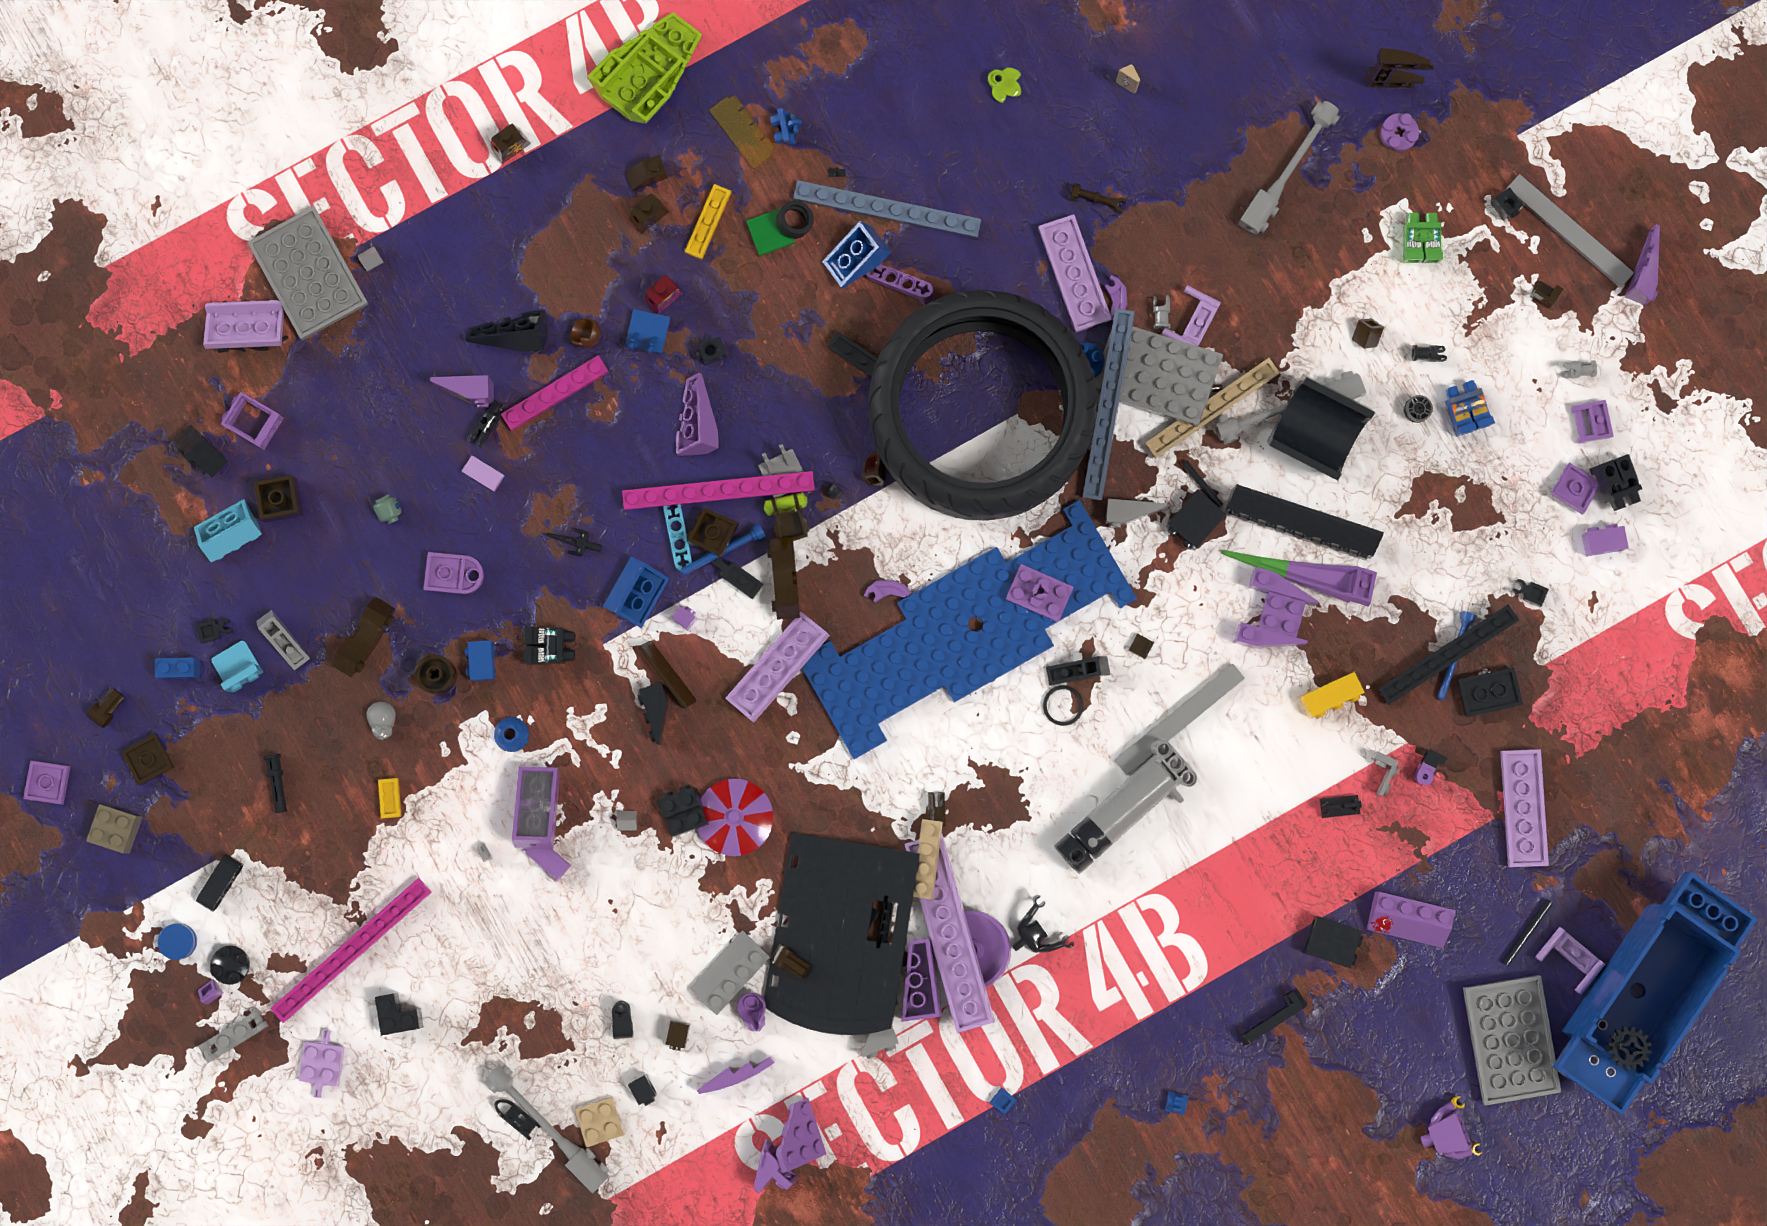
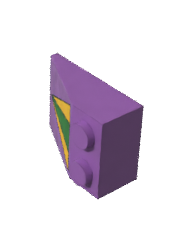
(471, 389)

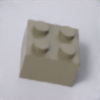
(114, 829)

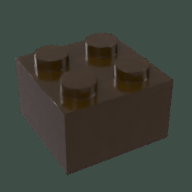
(278, 498)

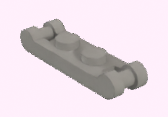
(233, 1036)

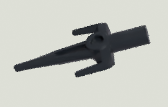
(581, 543)

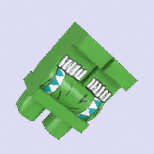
(1422, 239)

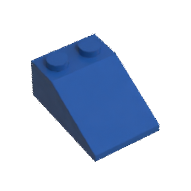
(856, 254)

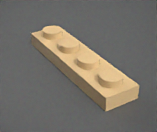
(929, 852)

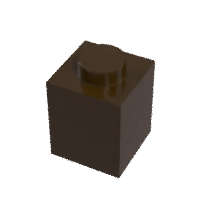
(677, 1035)

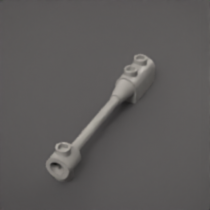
(1266, 203)
(1229, 428)
(581, 1161)

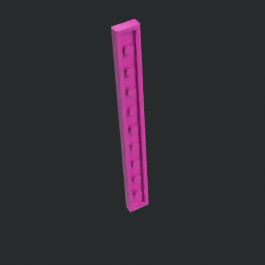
(718, 490)
(351, 950)

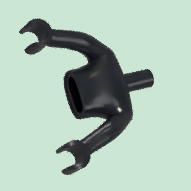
(1033, 934)

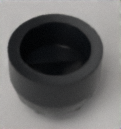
(834, 491)

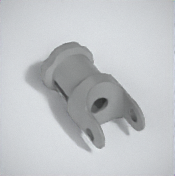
(1161, 314)
(1579, 369)

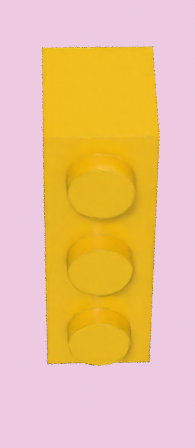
(1332, 696)

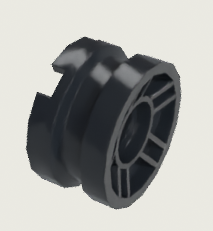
(1425, 412)

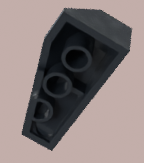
(519, 334)

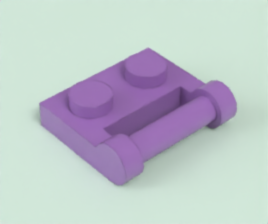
(1598, 420)

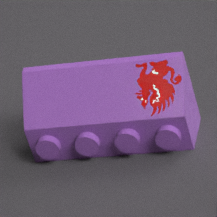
(1410, 919)

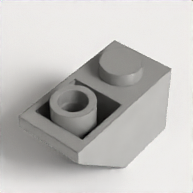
(879, 1041)

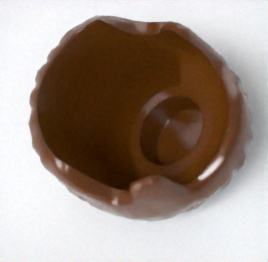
(585, 333)

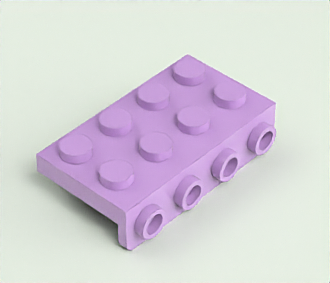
(243, 324)

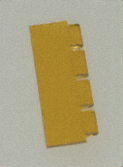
(737, 127)

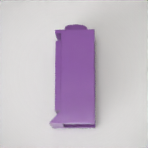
(549, 861)

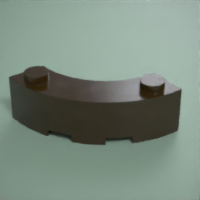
(784, 577)
(357, 649)

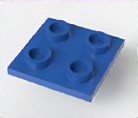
(647, 331)

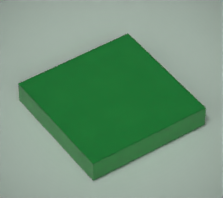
(766, 234)

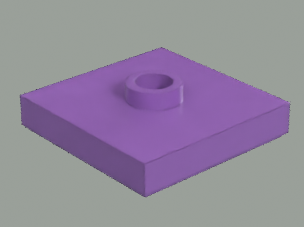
(1575, 488)
(46, 782)

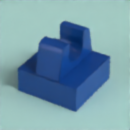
(1176, 1103)

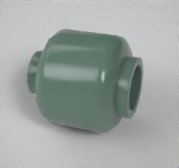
(387, 509)

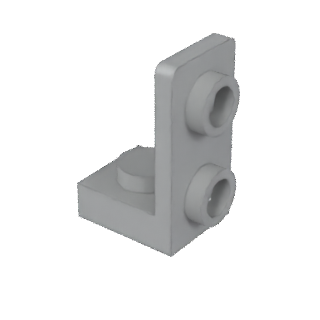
(1384, 761)

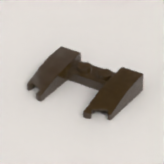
(1385, 73)

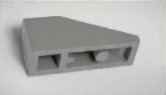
(1127, 511)
(282, 639)

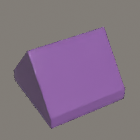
(210, 992)

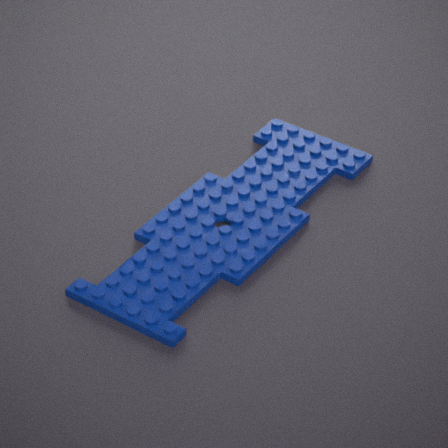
(938, 647)

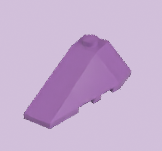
(1645, 277)

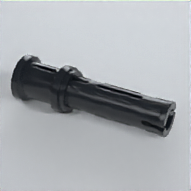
(275, 772)

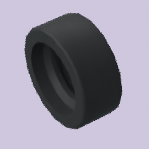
(787, 230)

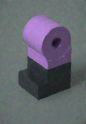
(1427, 766)

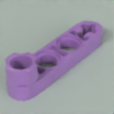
(897, 284)

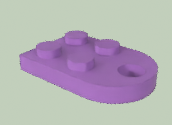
(451, 573)

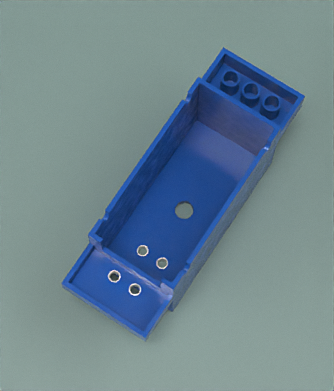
(1680, 960)

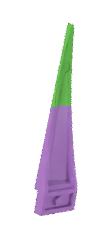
(1338, 581)

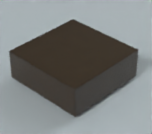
(1141, 646)

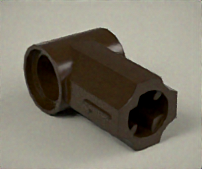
(103, 711)
(786, 959)

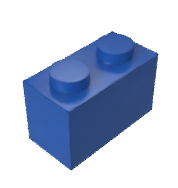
(481, 661)
(177, 668)

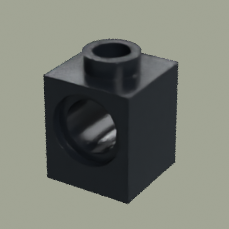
(1510, 197)
(713, 343)
(643, 1090)

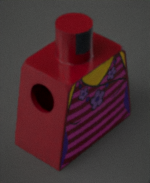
(662, 294)

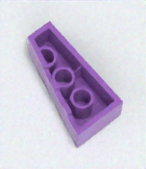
(921, 985)

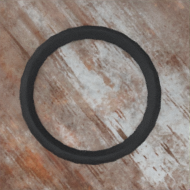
(1059, 688)

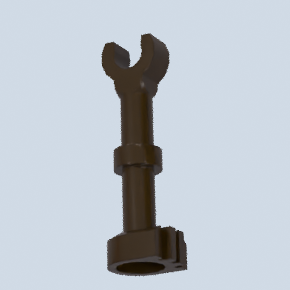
(1096, 197)

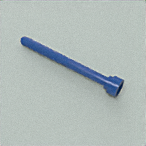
(755, 533)
(1466, 619)

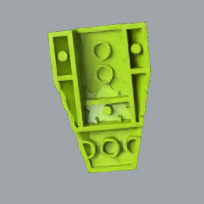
(646, 69)

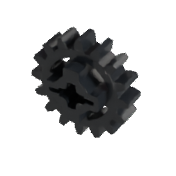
(1630, 1039)

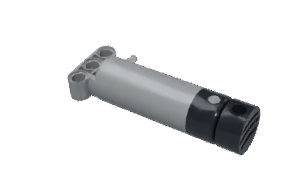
(1125, 807)

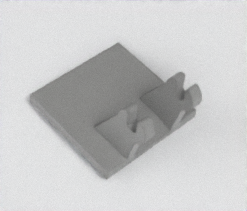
(782, 464)

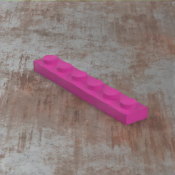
(554, 393)

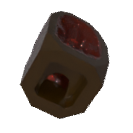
(873, 470)

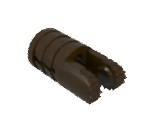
(937, 813)

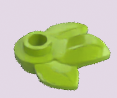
(1007, 84)

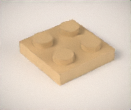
(599, 1122)

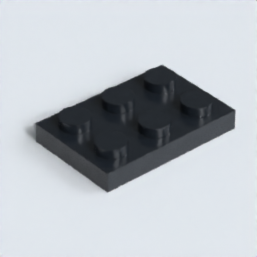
(1489, 692)

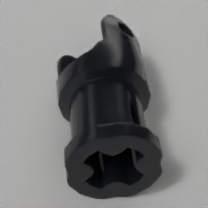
(1428, 353)

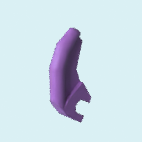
(1118, 295)
(887, 587)

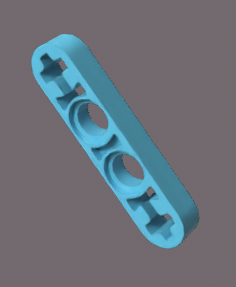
(677, 535)

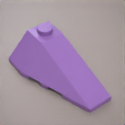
(698, 426)

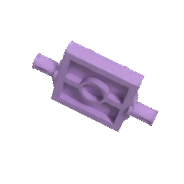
(321, 1063)

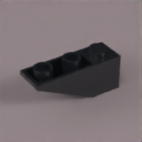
(655, 704)

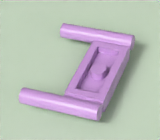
(1200, 320)
(1576, 954)

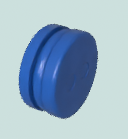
(177, 941)

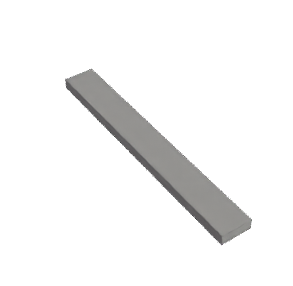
(1570, 231)
(1180, 718)

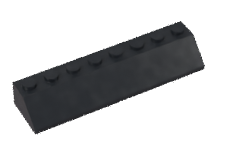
(1303, 521)

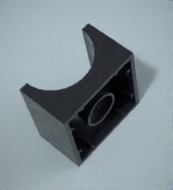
(1319, 426)

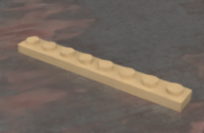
(1215, 406)

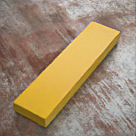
(707, 222)

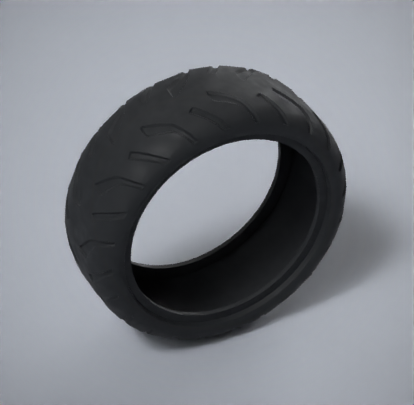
(1000, 314)

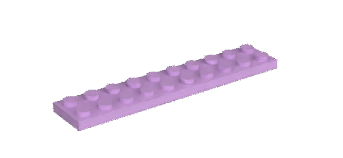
(955, 948)

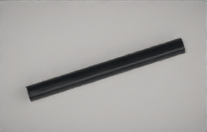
(1527, 932)

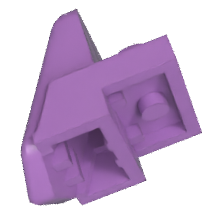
(770, 1168)

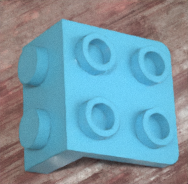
(236, 666)

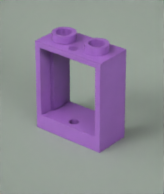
(268, 429)

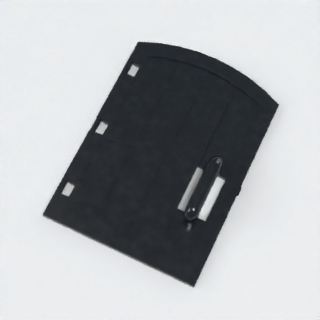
(829, 912)

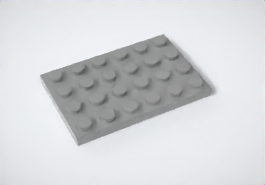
(307, 273)
(1166, 376)
(1511, 1040)

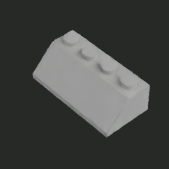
(729, 972)

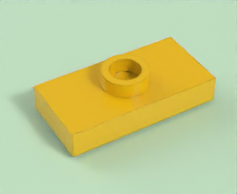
(389, 798)

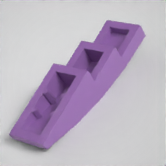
(729, 1077)

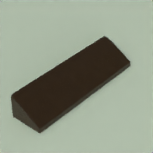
(667, 674)

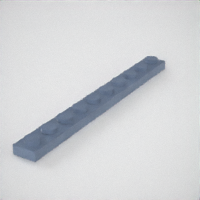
(887, 209)
(1108, 404)

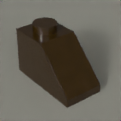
(647, 173)

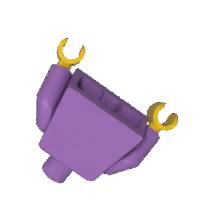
(1449, 1133)

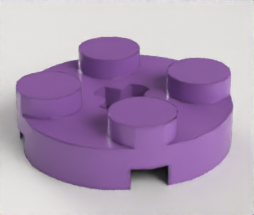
(1405, 123)

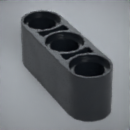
(219, 882)

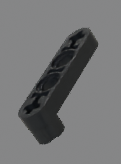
(1294, 1002)

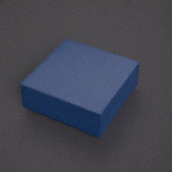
(1003, 1101)

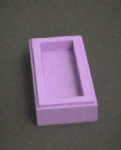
(483, 473)

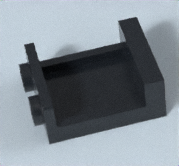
(1195, 520)
(1333, 942)

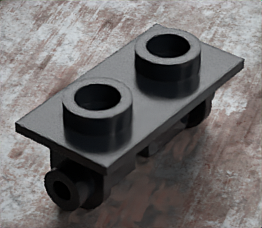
(1340, 806)

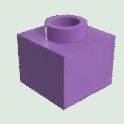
(684, 617)

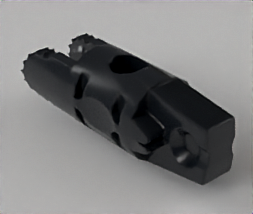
(486, 423)

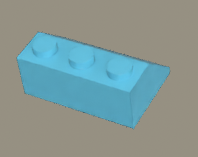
(227, 531)

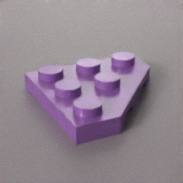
(800, 1137)

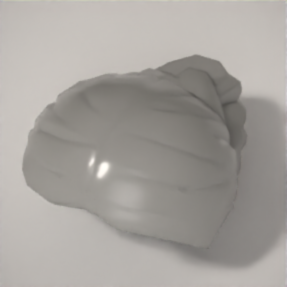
(381, 719)

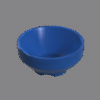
(521, 736)

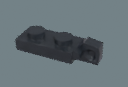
(739, 578)

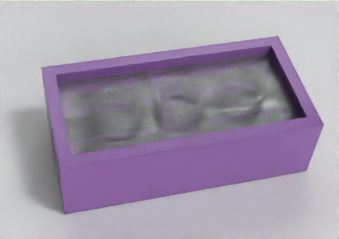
(536, 807)

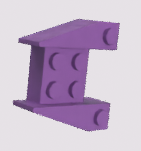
(1279, 615)

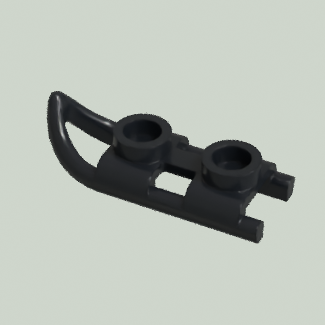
(513, 1115)

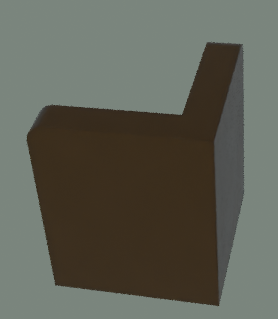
(1545, 294)
(1367, 333)

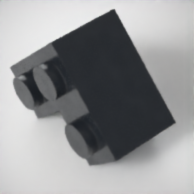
(198, 449)
(391, 1018)

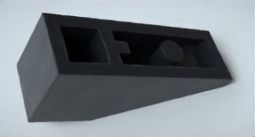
(1078, 670)

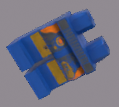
(1468, 410)

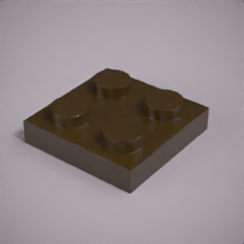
(147, 759)

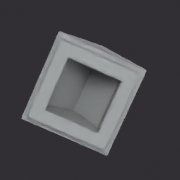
(370, 259)
(626, 820)

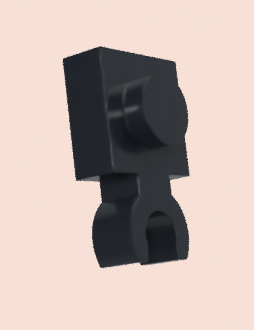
(1532, 593)
(211, 630)

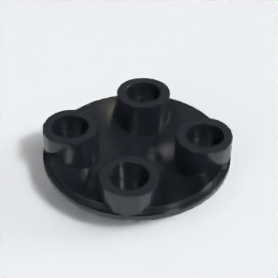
(229, 965)

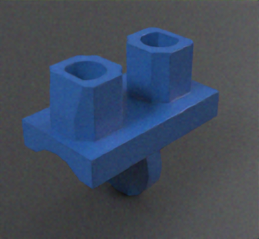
(788, 124)

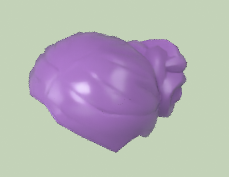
(752, 1010)

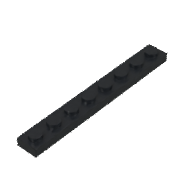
(1448, 654)

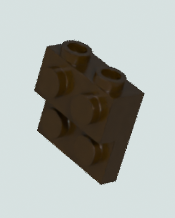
(712, 532)

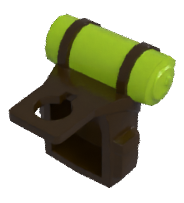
(788, 515)

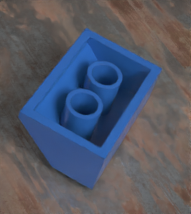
(636, 592)

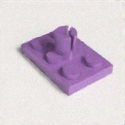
(1039, 593)

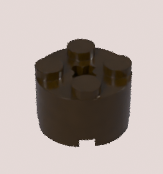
(438, 663)

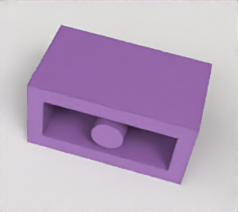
(1605, 540)

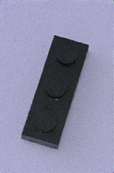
(853, 353)

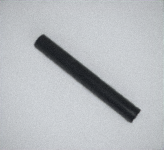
(1202, 484)

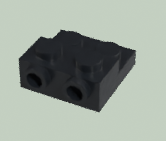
(683, 810)

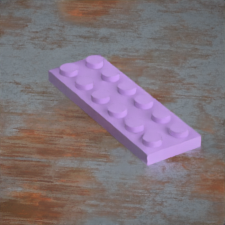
(1074, 273)
(777, 667)
(1524, 808)

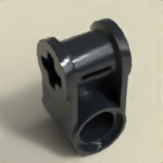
(622, 1024)

